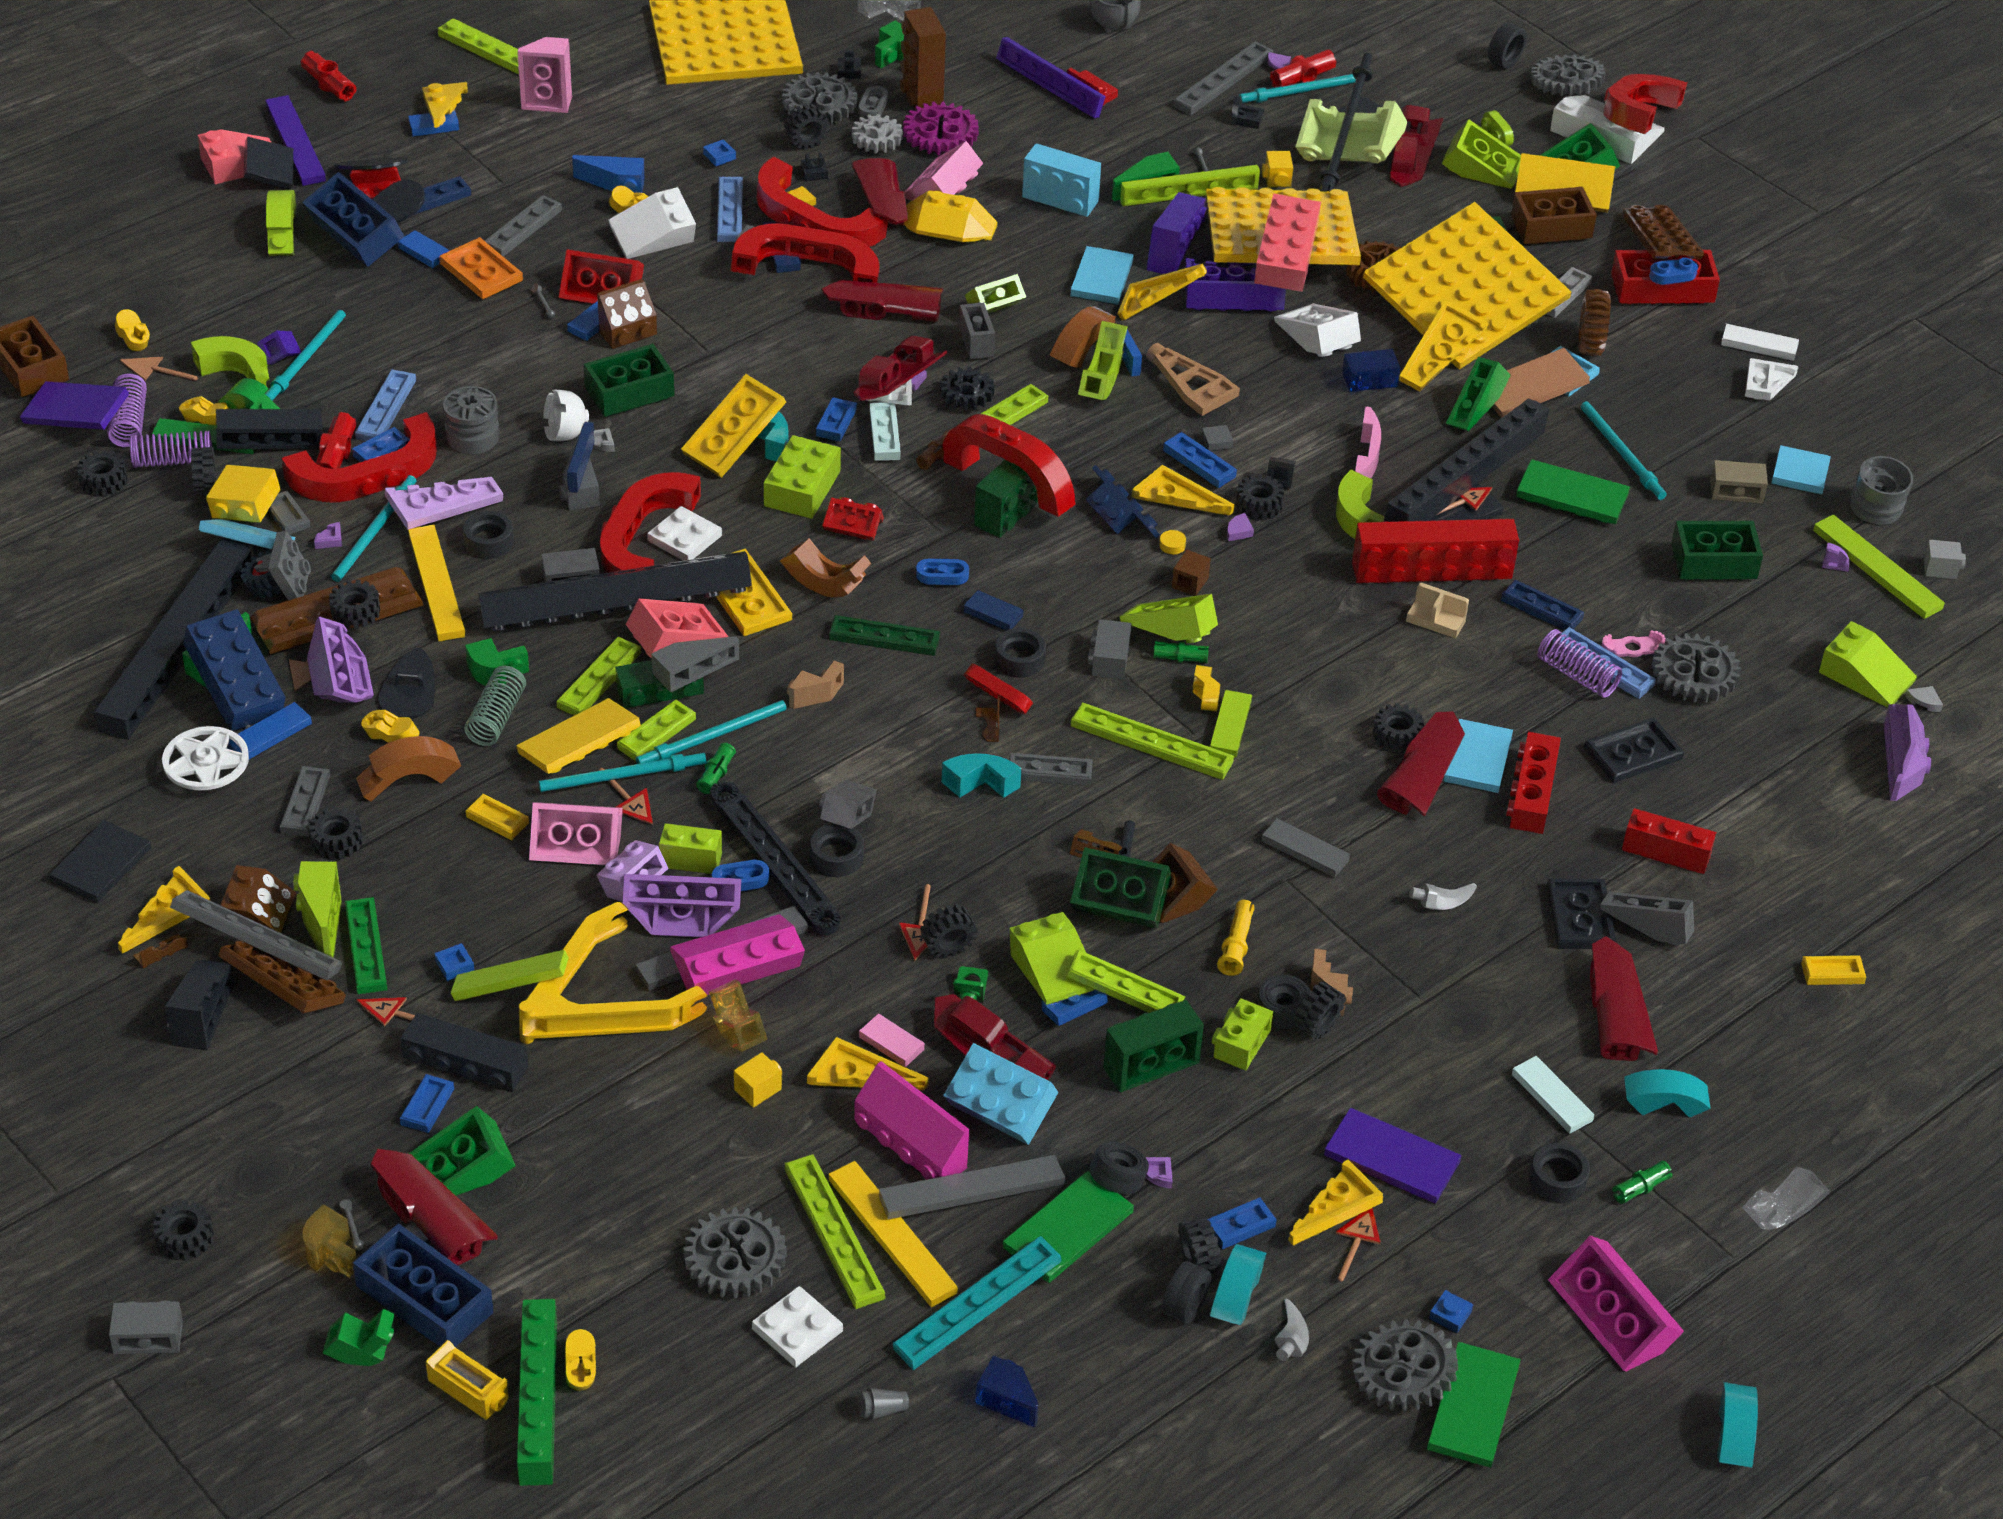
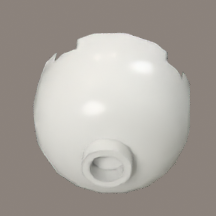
(564, 415)

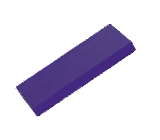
(74, 405)
(1393, 1155)

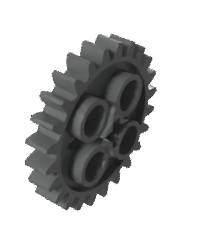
(1568, 75)
(828, 93)
(1716, 668)
(717, 1258)
(1405, 1365)

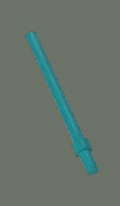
(1263, 94)
(281, 382)
(1647, 478)
(369, 534)
(664, 751)
(675, 763)

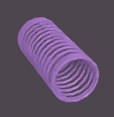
(131, 400)
(134, 453)
(1604, 679)

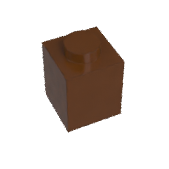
(1191, 572)

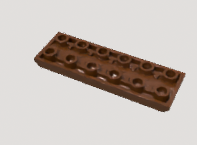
(1661, 232)
(294, 620)

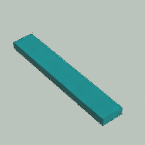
(976, 1303)

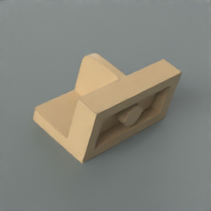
(1438, 610)

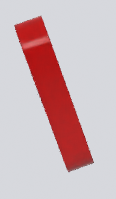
(995, 687)

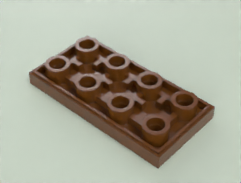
(289, 982)

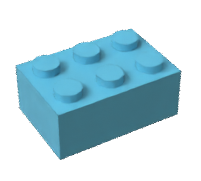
(1061, 180)
(1001, 1093)

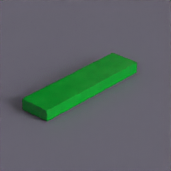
(174, 426)
(365, 945)

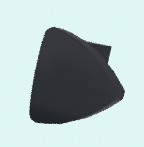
(1246, 115)

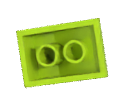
(1482, 157)
(1175, 618)
(1866, 665)
(320, 902)
(1045, 955)

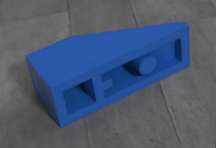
(610, 171)

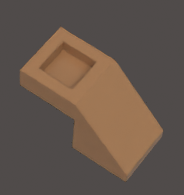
(812, 689)
(1322, 973)

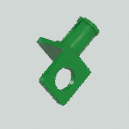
(971, 988)

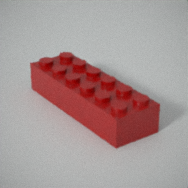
(1435, 550)

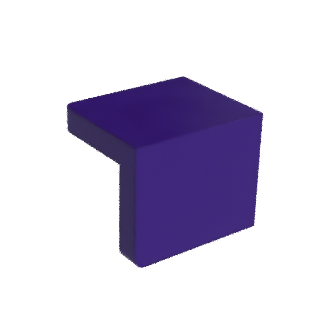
(278, 346)

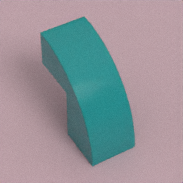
(775, 437)
(972, 770)
(1660, 1087)
(1236, 1284)
(1739, 1424)

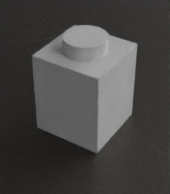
(1943, 559)

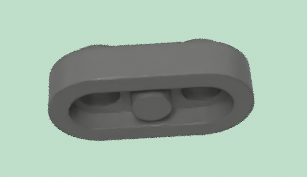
(873, 101)

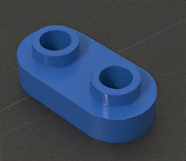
(1673, 271)
(942, 571)
(752, 873)

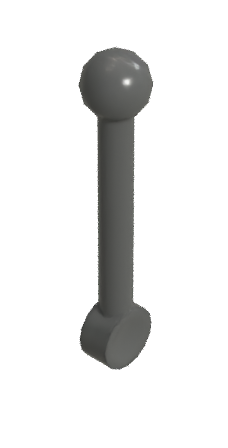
(1198, 152)
(536, 289)
(346, 1207)

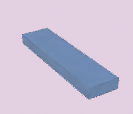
(729, 208)
(386, 405)
(1632, 680)

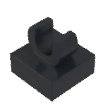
(849, 66)
(814, 168)
(1281, 470)

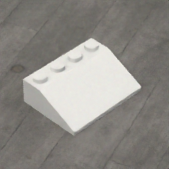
(1579, 111)

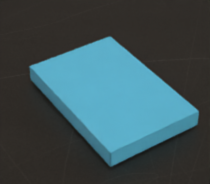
(1102, 275)
(239, 532)
(1480, 756)

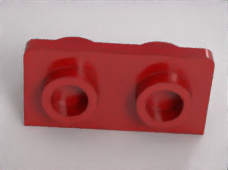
(1096, 83)
(374, 180)
(853, 518)

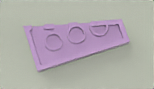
(429, 504)

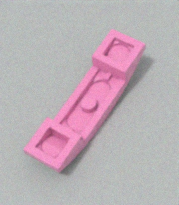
(1370, 434)

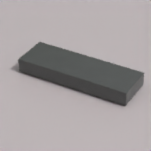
(1053, 769)
(305, 800)
(1305, 847)

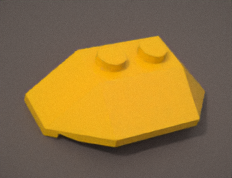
(949, 217)

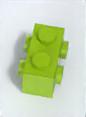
(1242, 1034)

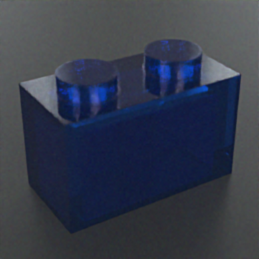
(1371, 370)

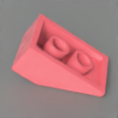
(224, 154)
(667, 622)

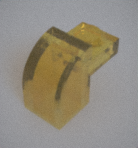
(734, 1019)
(325, 1241)

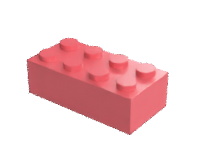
(1287, 242)

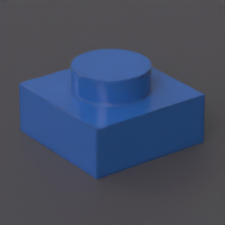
(719, 152)
(454, 961)
(1451, 1311)

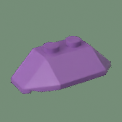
(337, 664)
(1905, 750)
(681, 903)

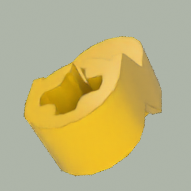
(624, 198)
(132, 330)
(201, 410)
(1206, 688)
(387, 726)
(580, 1375)

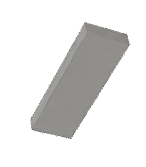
(1576, 282)

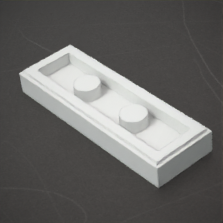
(1760, 342)

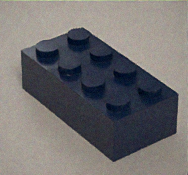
(353, 219)
(233, 669)
(423, 1287)

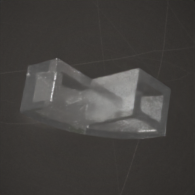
(895, 7)
(1788, 1202)

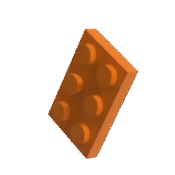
(481, 268)

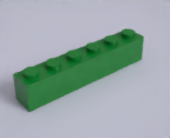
(537, 1392)

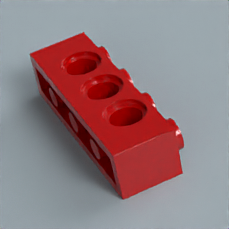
(1535, 782)

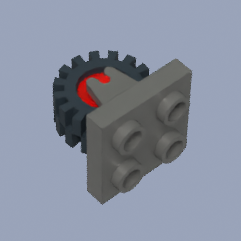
(277, 570)

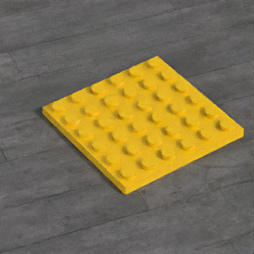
(724, 39)
(1240, 217)
(1474, 267)

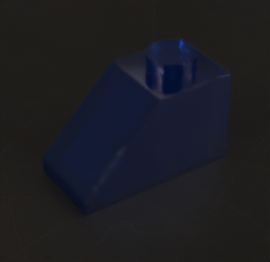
(1007, 1391)

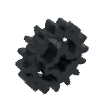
(967, 388)

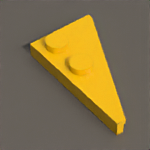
(442, 99)
(1151, 290)
(1174, 489)
(157, 914)
(851, 1067)
(1341, 1200)

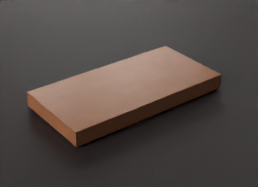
(1541, 380)

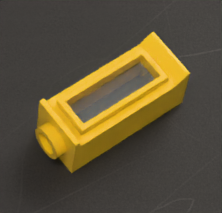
(467, 1380)

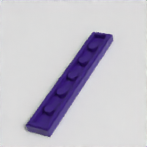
(1050, 77)
(295, 137)

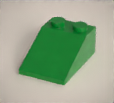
(1585, 146)
(466, 1153)

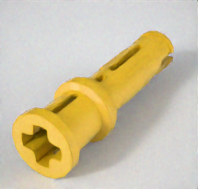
(1235, 946)

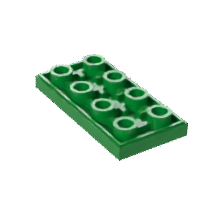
(1573, 492)
(1072, 1222)
(1476, 1406)

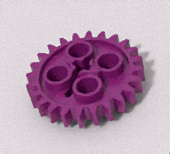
(922, 127)

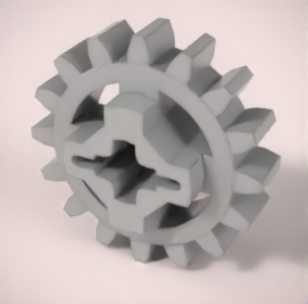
(877, 133)

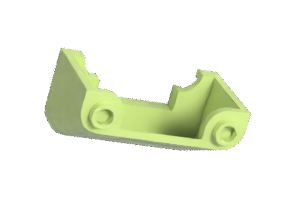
(1369, 138)

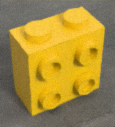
(243, 493)

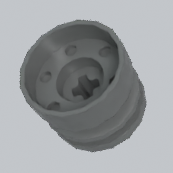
(471, 420)
(1881, 490)

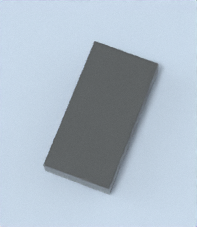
(288, 514)

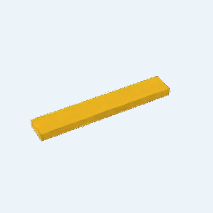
(436, 583)
(893, 1235)

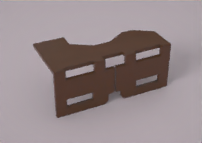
(991, 716)
(1087, 836)
(153, 954)

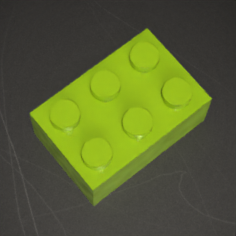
(802, 476)

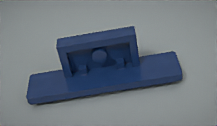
(1114, 507)

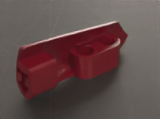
(1414, 146)
(881, 187)
(873, 299)
(886, 374)
(1423, 765)
(1619, 1003)
(970, 1022)
(429, 1204)

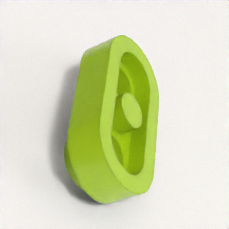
(1497, 127)

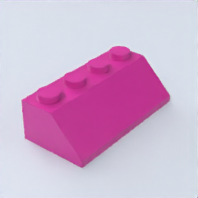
(739, 954)
(911, 1124)
(1615, 1304)

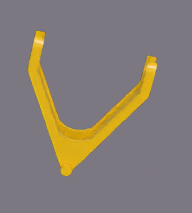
(551, 1015)

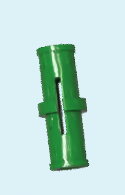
(1181, 652)
(723, 757)
(1642, 1182)

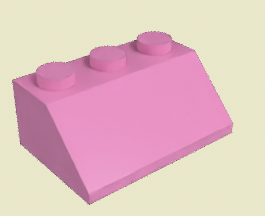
(545, 75)
(947, 172)
(575, 833)

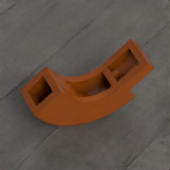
(1080, 335)
(821, 574)
(407, 757)

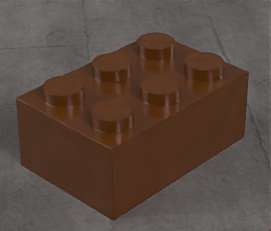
(1553, 215)
(30, 356)

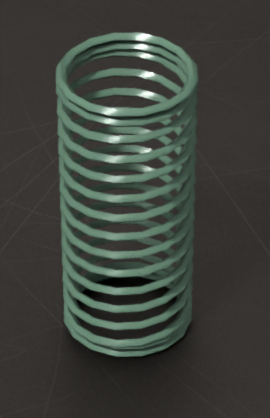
(472, 718)

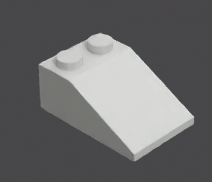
(654, 224)
(1321, 328)

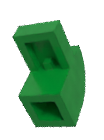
(889, 44)
(248, 395)
(484, 658)
(357, 1341)

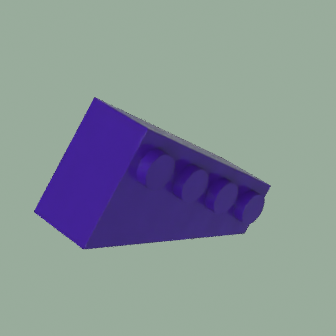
(1175, 232)
(1231, 289)

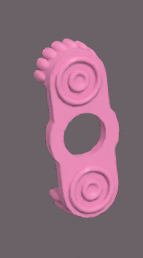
(1647, 644)

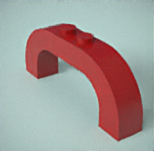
(1625, 97)
(787, 209)
(806, 244)
(1018, 447)
(367, 476)
(639, 500)

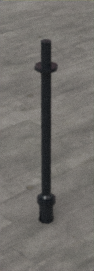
(1362, 74)

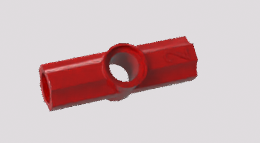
(1303, 69)
(328, 76)
(337, 442)

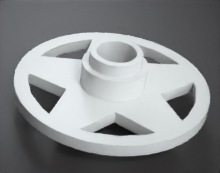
(205, 758)

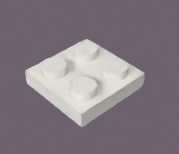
(684, 534)
(797, 1326)

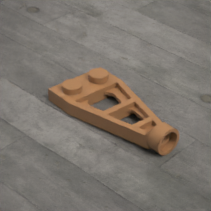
(1203, 399)

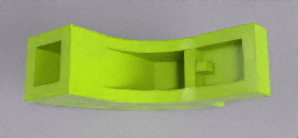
(279, 222)
(230, 354)
(1106, 362)
(1351, 500)

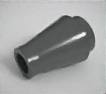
(880, 1403)

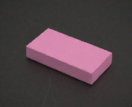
(891, 1040)

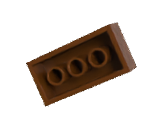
(923, 57)

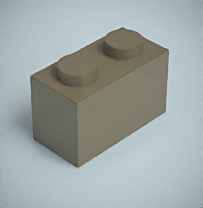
(1738, 481)

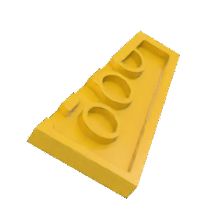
(1443, 341)

